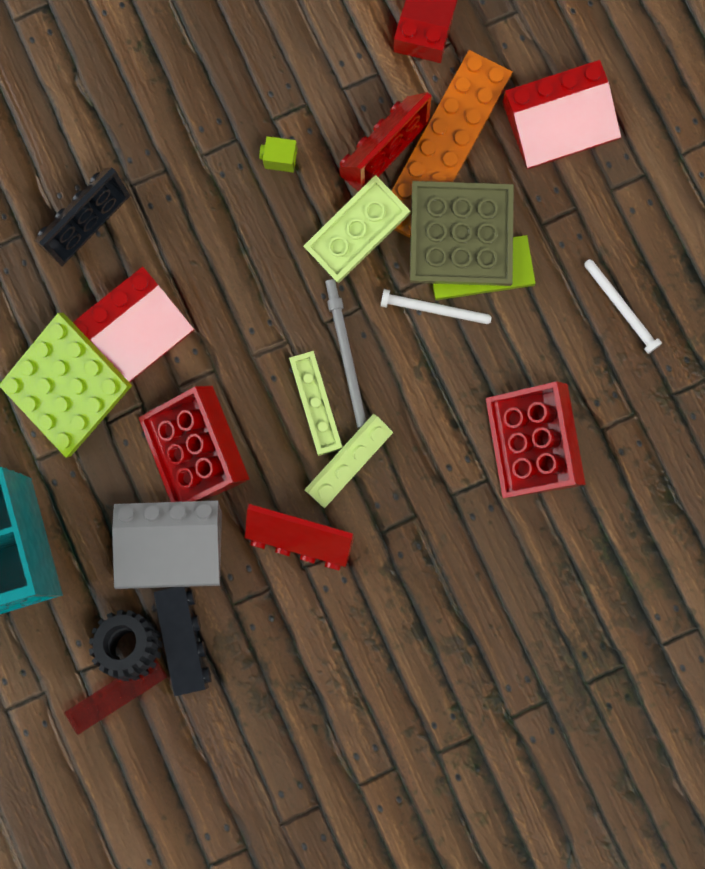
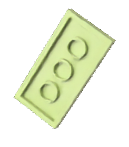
(357, 229)

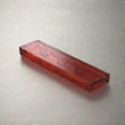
(111, 699)

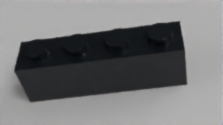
(181, 640)

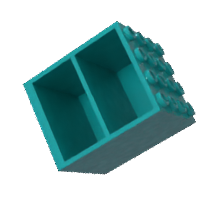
(25, 552)

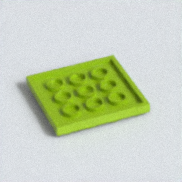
(65, 385)

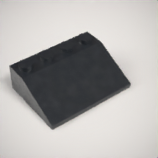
(83, 216)

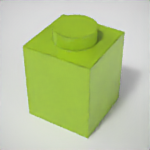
(279, 154)

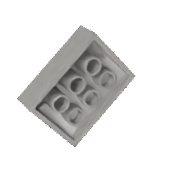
(166, 544)

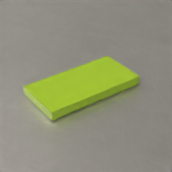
(522, 275)

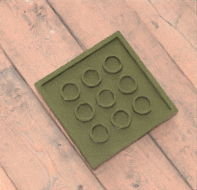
(461, 233)

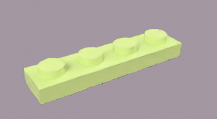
(315, 403)
(348, 461)

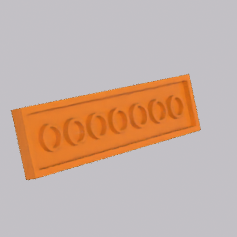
(453, 127)

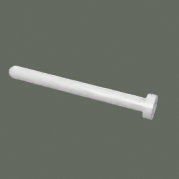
(434, 308)
(628, 314)

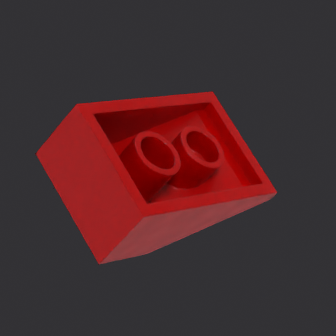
(424, 28)

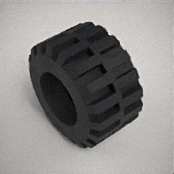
(109, 634)

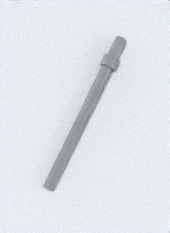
(335, 306)

